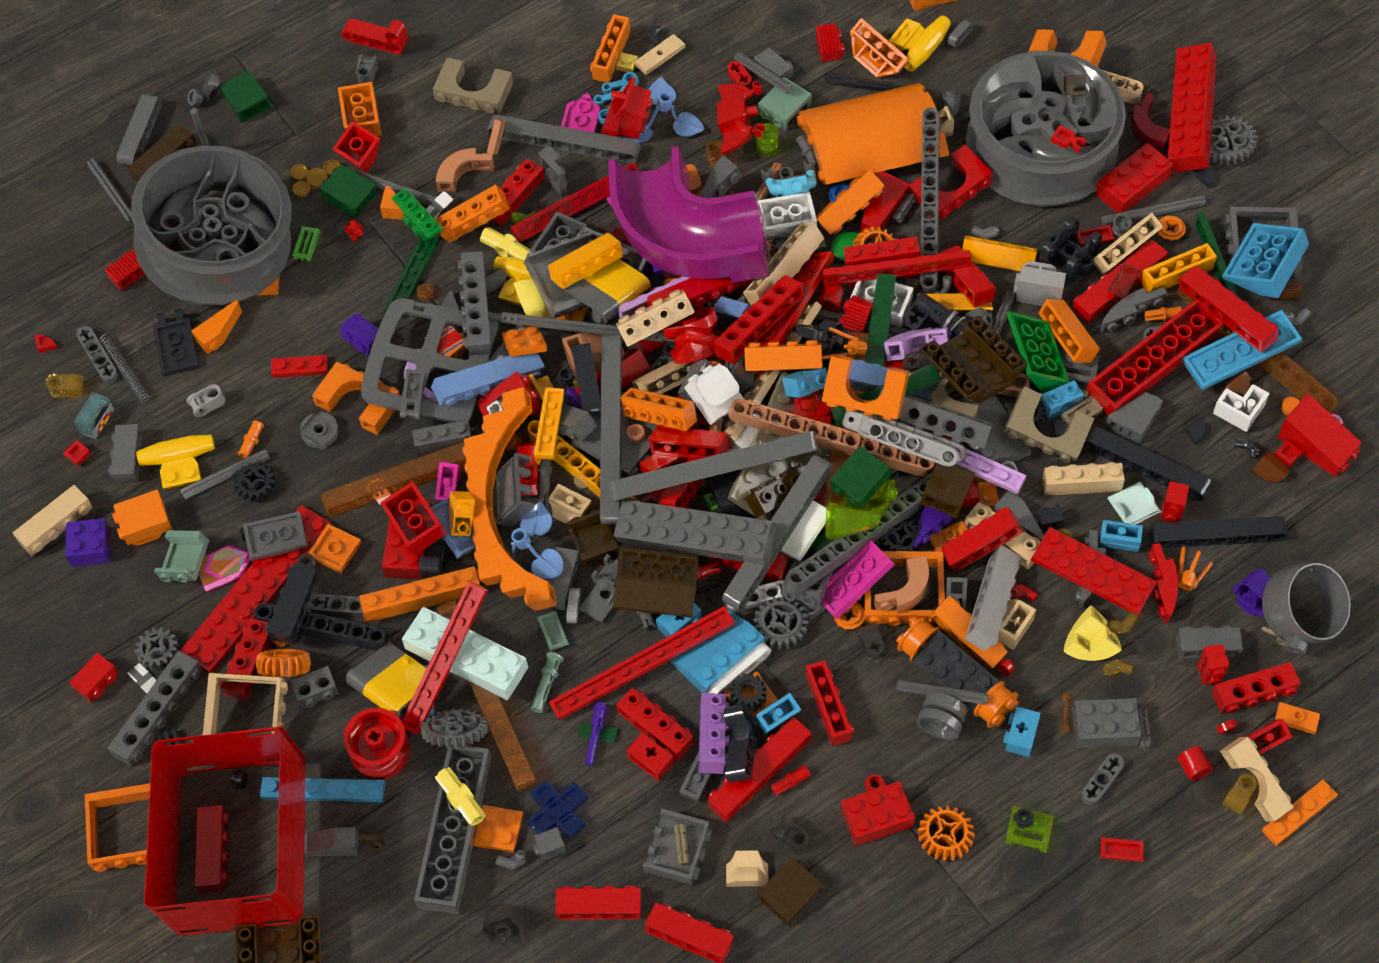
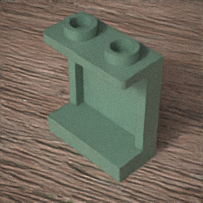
(782, 107)
(183, 556)

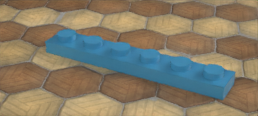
(330, 790)

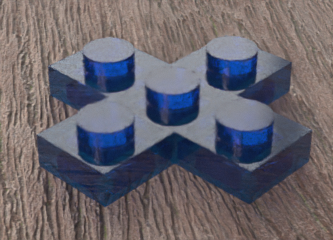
(557, 809)

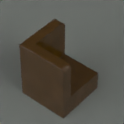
(1075, 85)

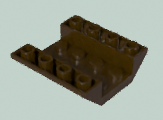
(976, 361)
(655, 581)
(280, 943)

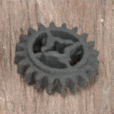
(785, 613)

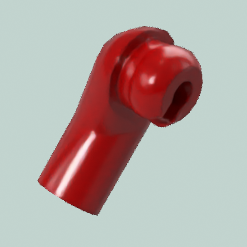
(1023, 591)

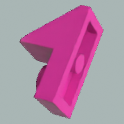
(447, 480)

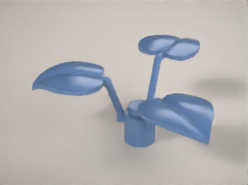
(663, 96)
(538, 522)

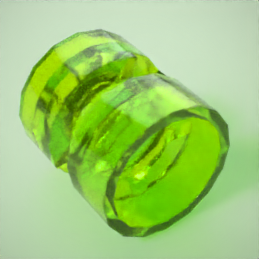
(768, 143)

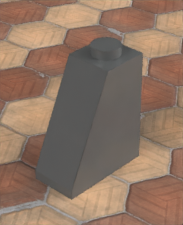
(1135, 417)

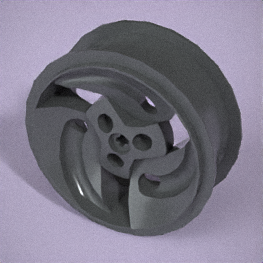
(1050, 172)
(210, 225)

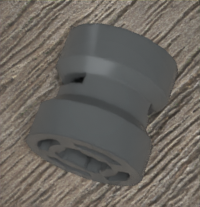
(1121, 225)

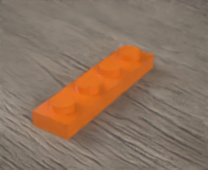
(1303, 810)

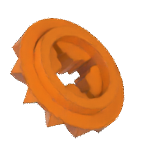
(1171, 222)
(858, 614)

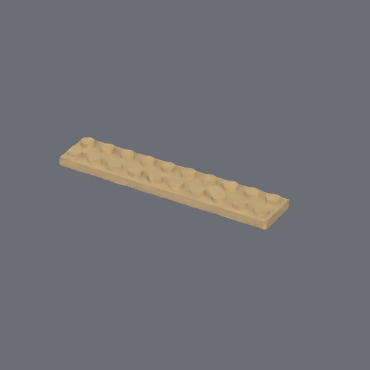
(766, 379)

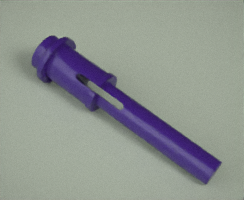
(597, 724)

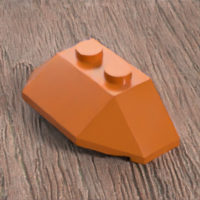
(876, 51)

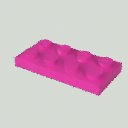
(855, 578)

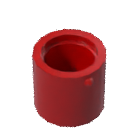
(831, 297)
(1195, 763)

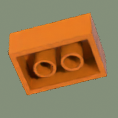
(360, 105)

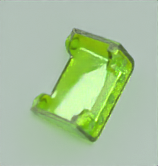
(850, 520)

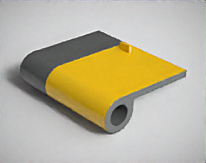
(609, 289)
(387, 678)

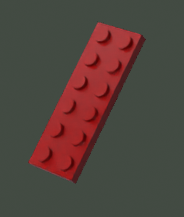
(1093, 571)

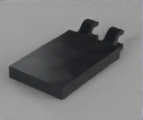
(175, 344)

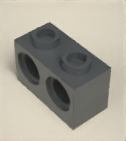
(312, 682)

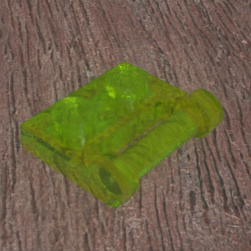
(1041, 826)

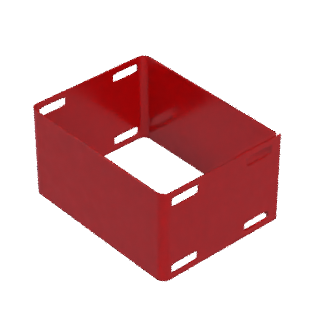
(225, 751)

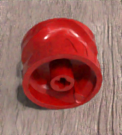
(693, 336)
(377, 743)

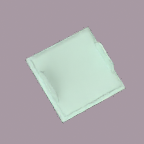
(1134, 504)

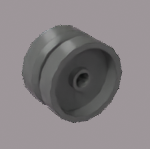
(942, 716)

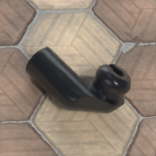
(653, 34)
(1249, 445)

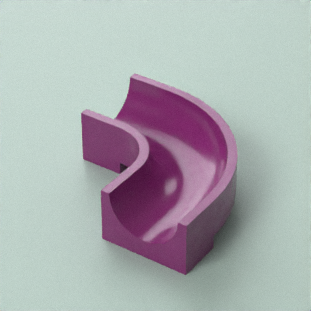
(686, 231)

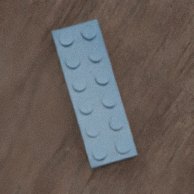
(1235, 354)

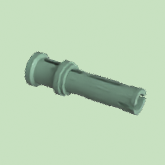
(548, 673)

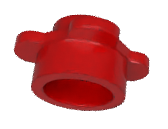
(354, 230)

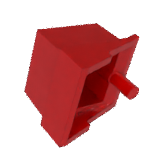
(628, 111)

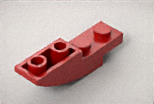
(1167, 582)

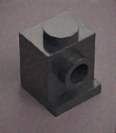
(1050, 517)

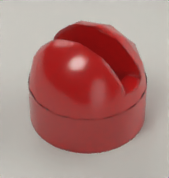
(1005, 667)

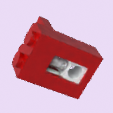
(492, 401)

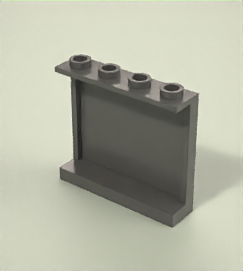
(554, 297)
(631, 452)

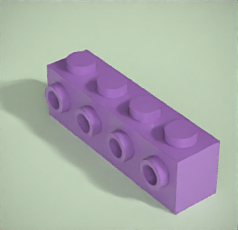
(712, 733)

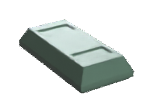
(553, 631)

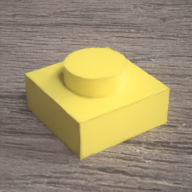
(626, 62)

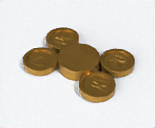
(314, 177)

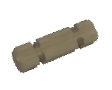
(681, 843)

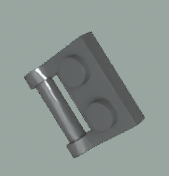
(1086, 368)

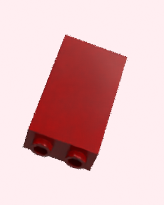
(1320, 436)

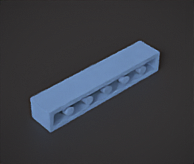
(869, 376)
(483, 377)

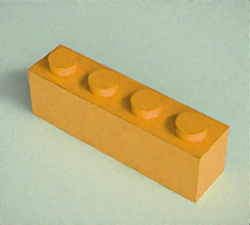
(585, 260)
(1168, 272)

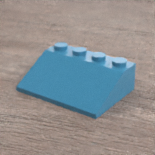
(1267, 258)
(717, 655)

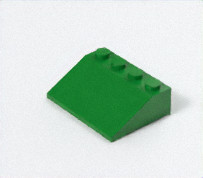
(1039, 351)

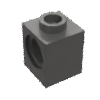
(549, 844)

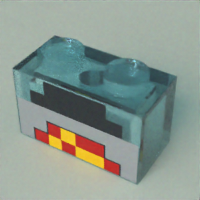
(93, 415)

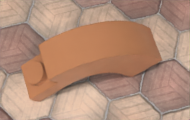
(460, 163)
(911, 593)

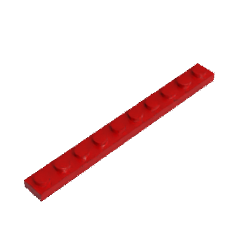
(641, 663)

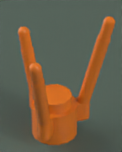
(854, 347)
(1187, 580)

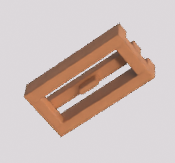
(496, 136)

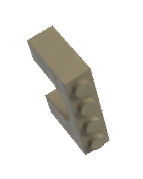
(489, 99)
(941, 398)
(1021, 426)

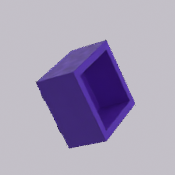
(88, 542)

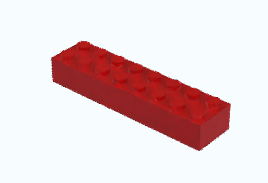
(1192, 107)
(1155, 356)

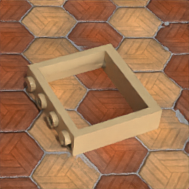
(213, 697)

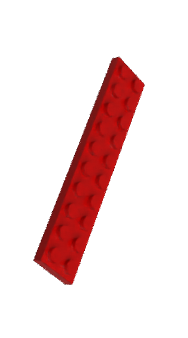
(256, 586)

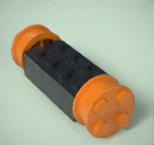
(956, 670)

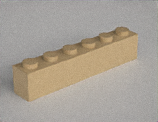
(787, 259)

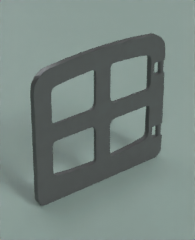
(424, 358)

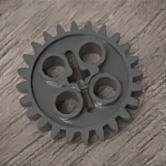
(1239, 135)
(454, 728)

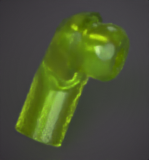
(517, 216)

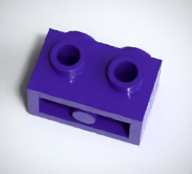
(359, 333)

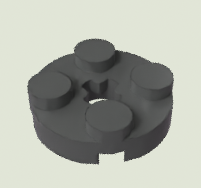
(323, 439)

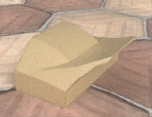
(567, 504)
(746, 870)

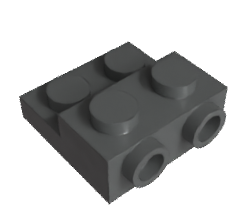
(553, 170)
(813, 594)

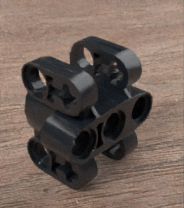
(1069, 254)
(830, 341)

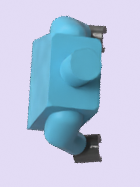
(791, 185)

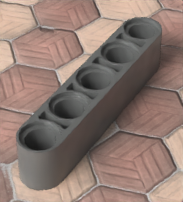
(139, 129)

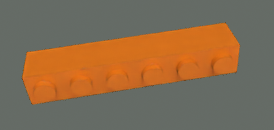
(416, 595)

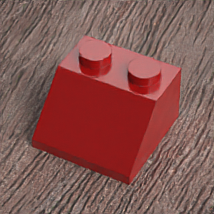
(358, 146)

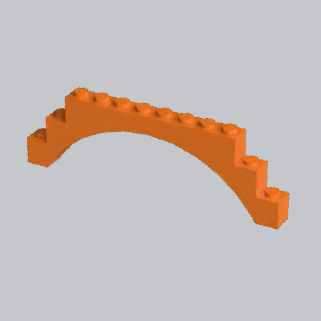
(482, 460)

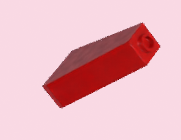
(884, 206)

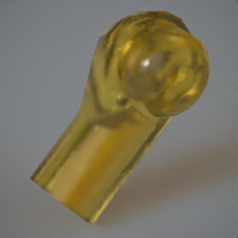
(1117, 666)

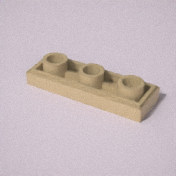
(659, 54)

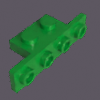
(416, 215)

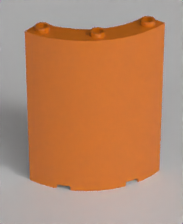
(869, 132)

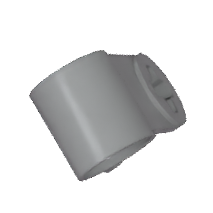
(206, 401)

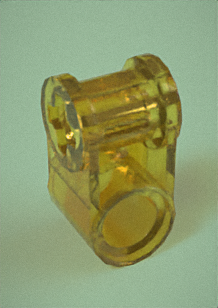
(67, 385)
(1239, 796)

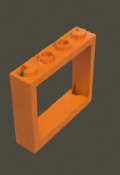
(899, 558)
(104, 799)

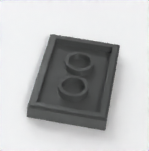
(275, 536)

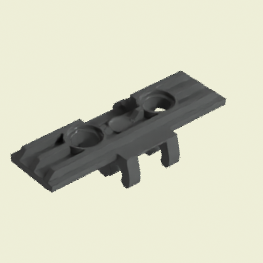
(606, 580)

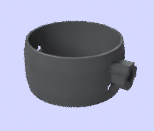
(1278, 610)

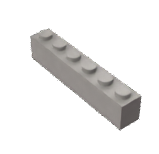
(993, 598)

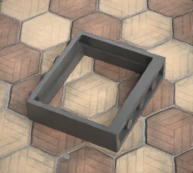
(1258, 214)

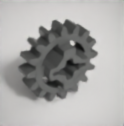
(156, 649)

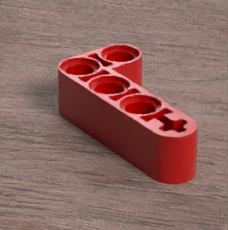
(378, 37)
(681, 494)

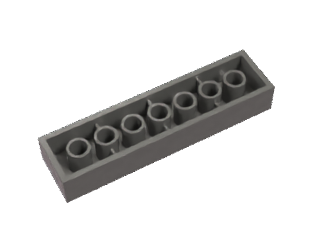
(695, 532)
(451, 836)

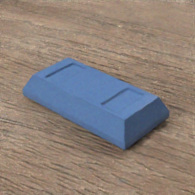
(731, 307)

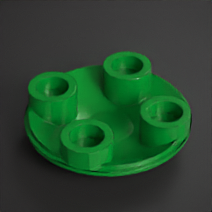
(840, 241)

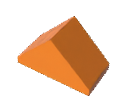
(388, 207)

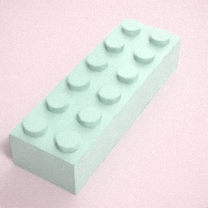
(478, 659)

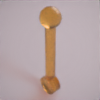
(1065, 728)

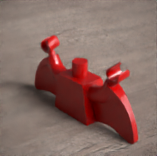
(734, 115)

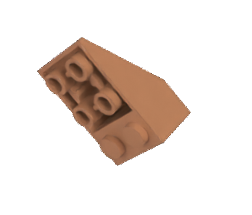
(581, 338)

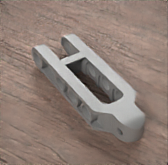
(927, 446)

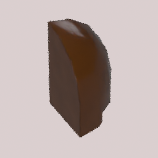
(1292, 290)
(1239, 385)
(1271, 468)

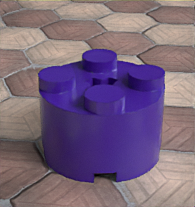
(1251, 591)

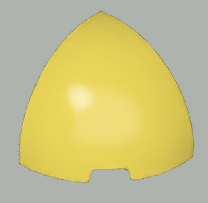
(531, 299)
(1091, 638)

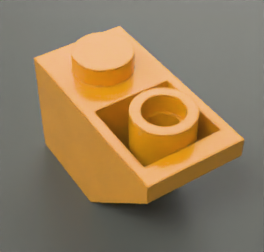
(460, 513)

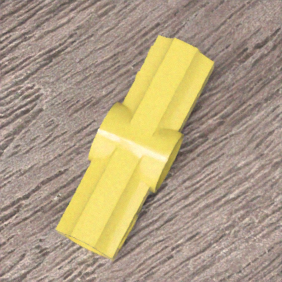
(504, 245)
(460, 796)

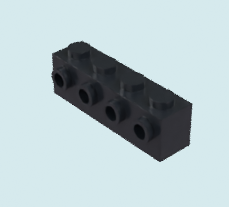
(293, 603)

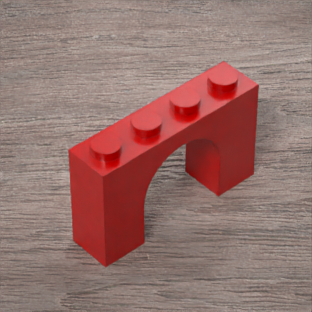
(976, 175)
(882, 251)

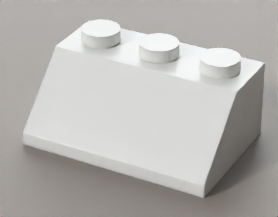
(805, 532)

